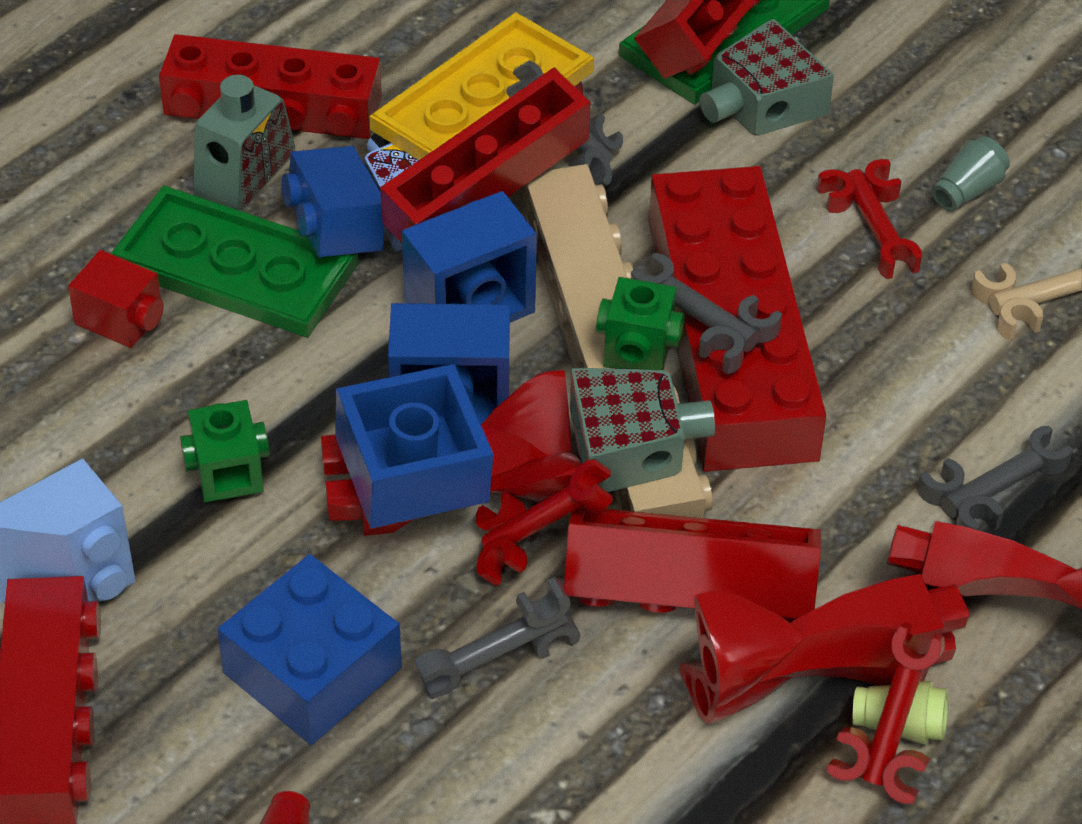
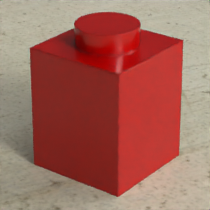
(116, 299)

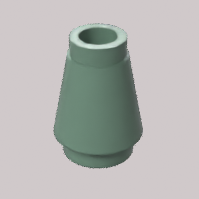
(972, 172)

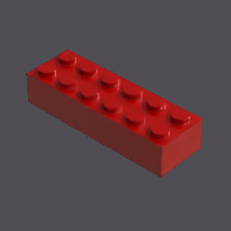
(727, 248)

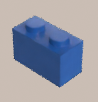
(334, 201)

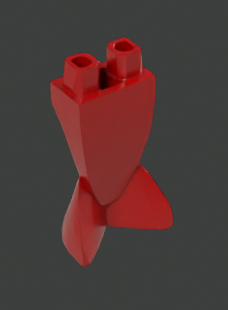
(528, 444)
(983, 564)
(755, 651)

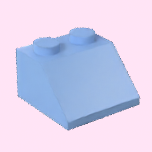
(66, 530)

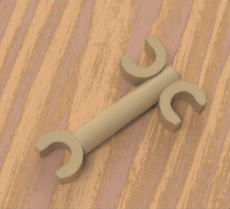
(1022, 301)

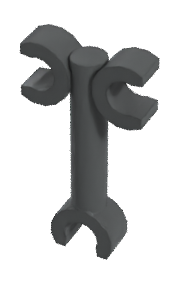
(597, 150)
(724, 330)
(973, 498)
(541, 624)

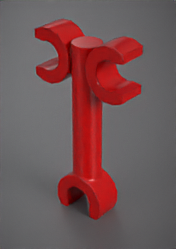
(868, 191)
(516, 524)
(877, 759)

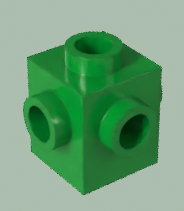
(639, 325)
(225, 450)

